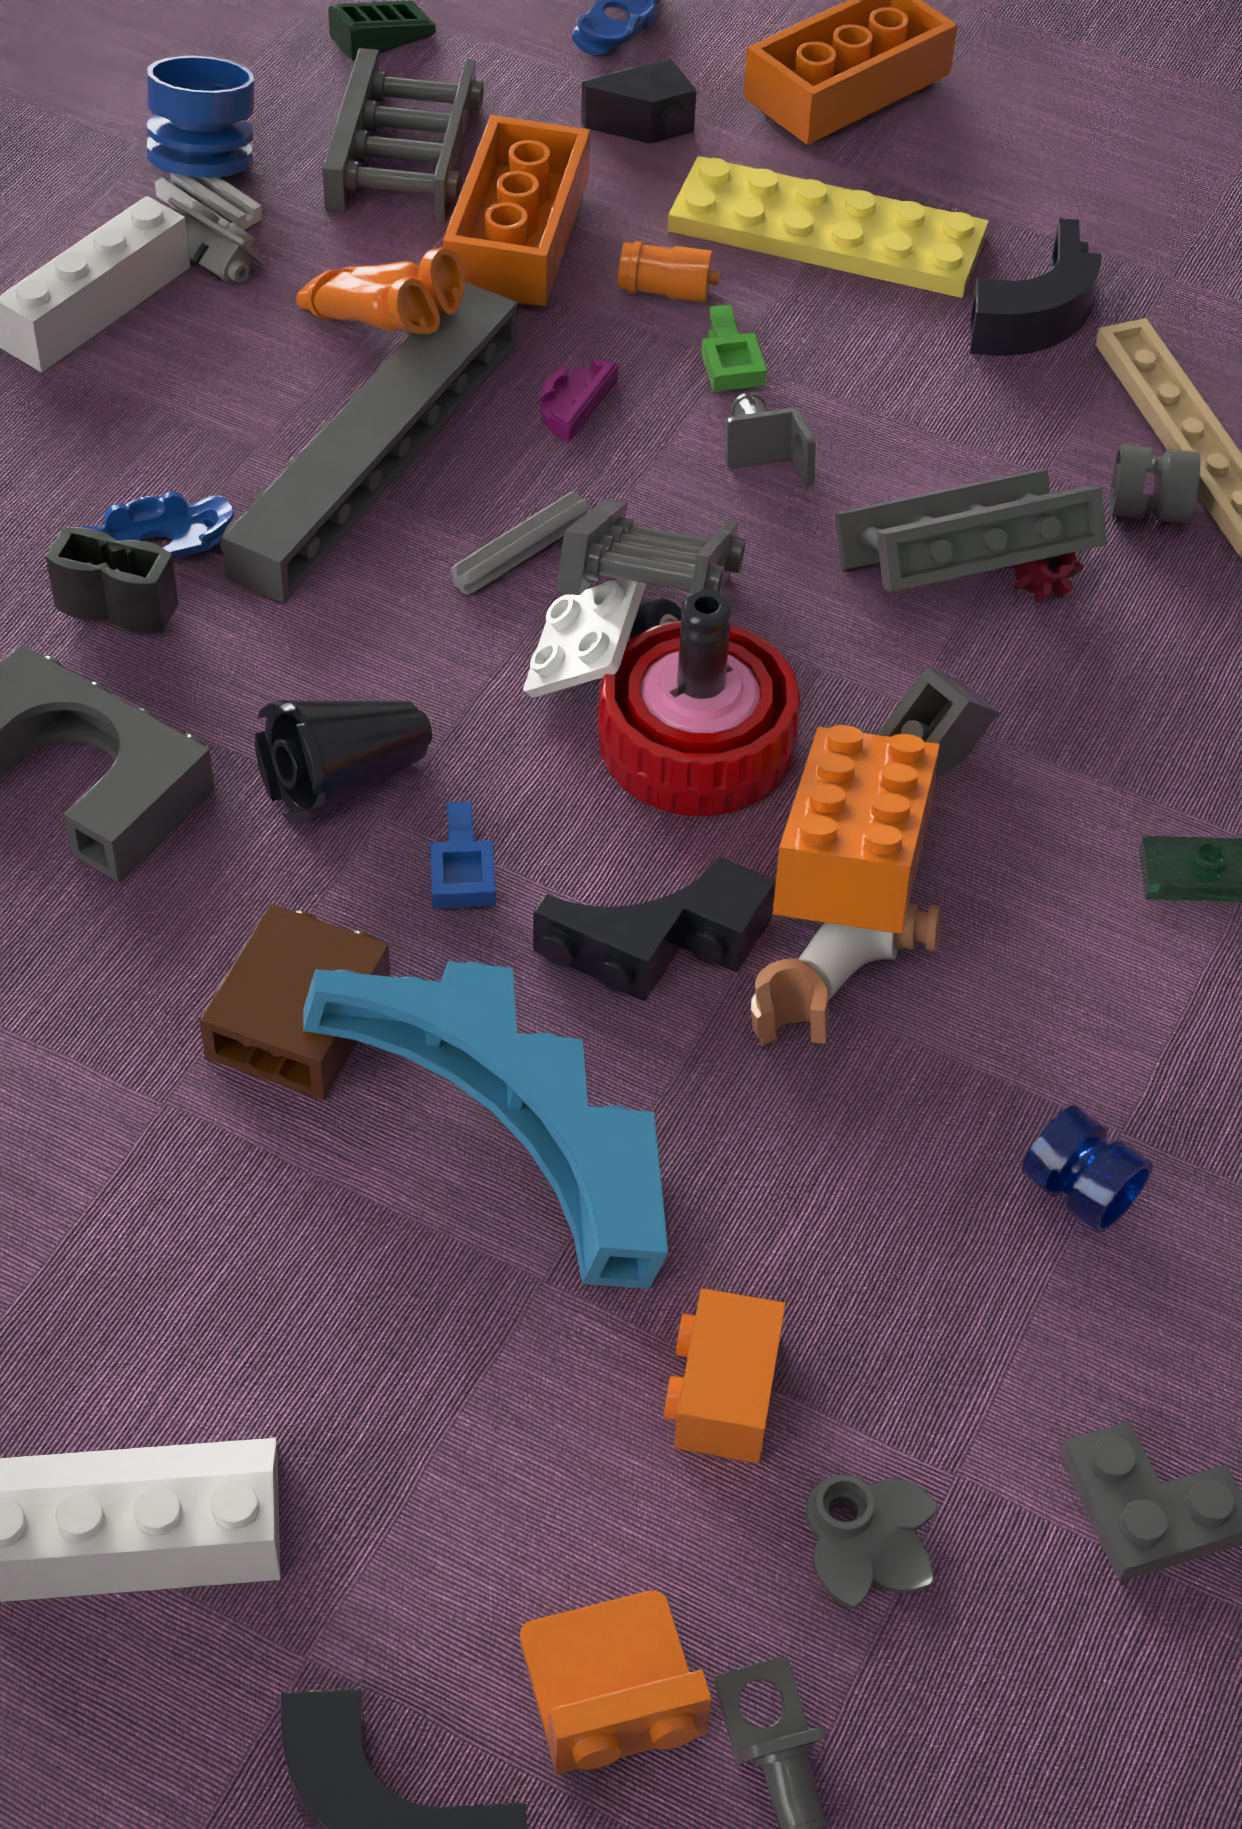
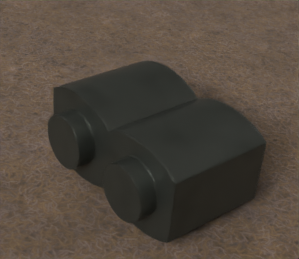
(112, 580)

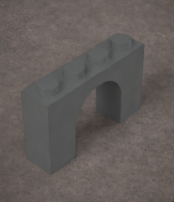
(146, 791)

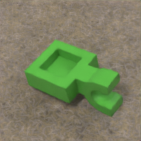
(730, 357)

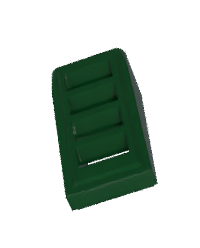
(377, 25)

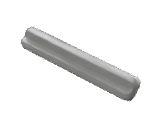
(518, 543)

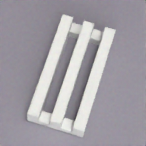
(214, 195)

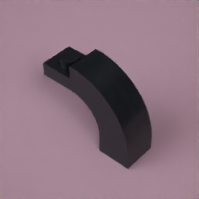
(1040, 310)
(337, 1785)

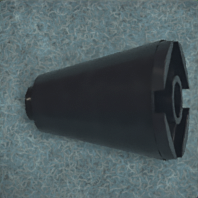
(335, 750)

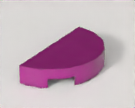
(573, 395)

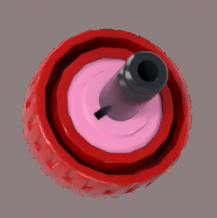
(699, 713)

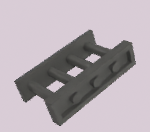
(362, 114)
(970, 529)
(616, 548)

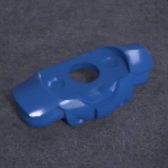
(599, 33)
(189, 526)

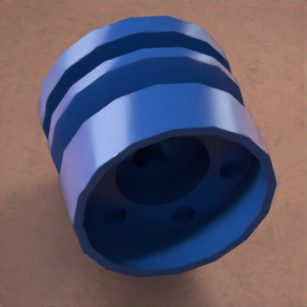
(200, 116)

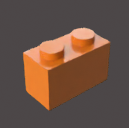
(727, 1375)

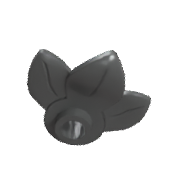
(875, 1546)

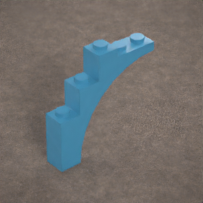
(535, 1084)

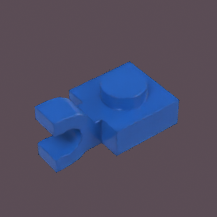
(462, 867)

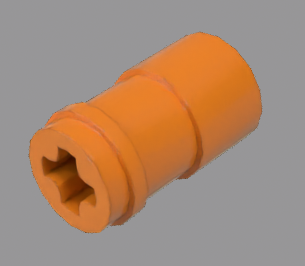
(672, 272)

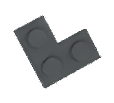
(1148, 1522)

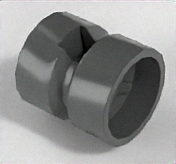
(1173, 490)

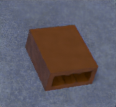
(259, 1006)

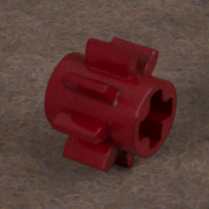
(1036, 579)

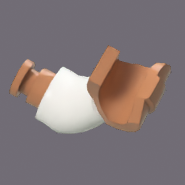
(802, 987)

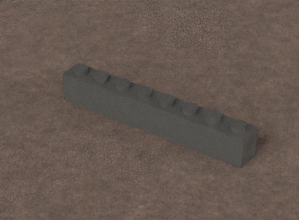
(366, 446)

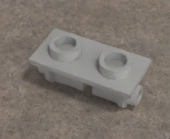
(228, 249)

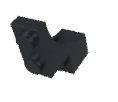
(634, 944)

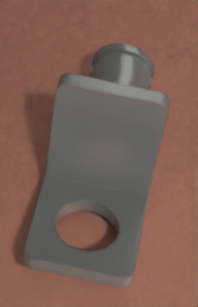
(769, 436)
(777, 1748)

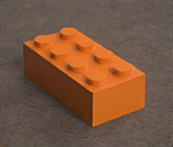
(847, 64)
(520, 206)
(856, 829)

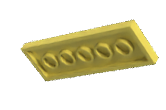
(828, 226)

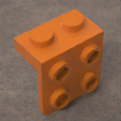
(613, 1682)

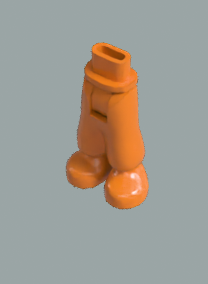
(390, 294)

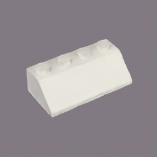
(93, 283)
(139, 1519)

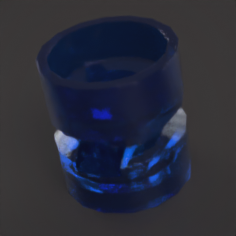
(1093, 1174)

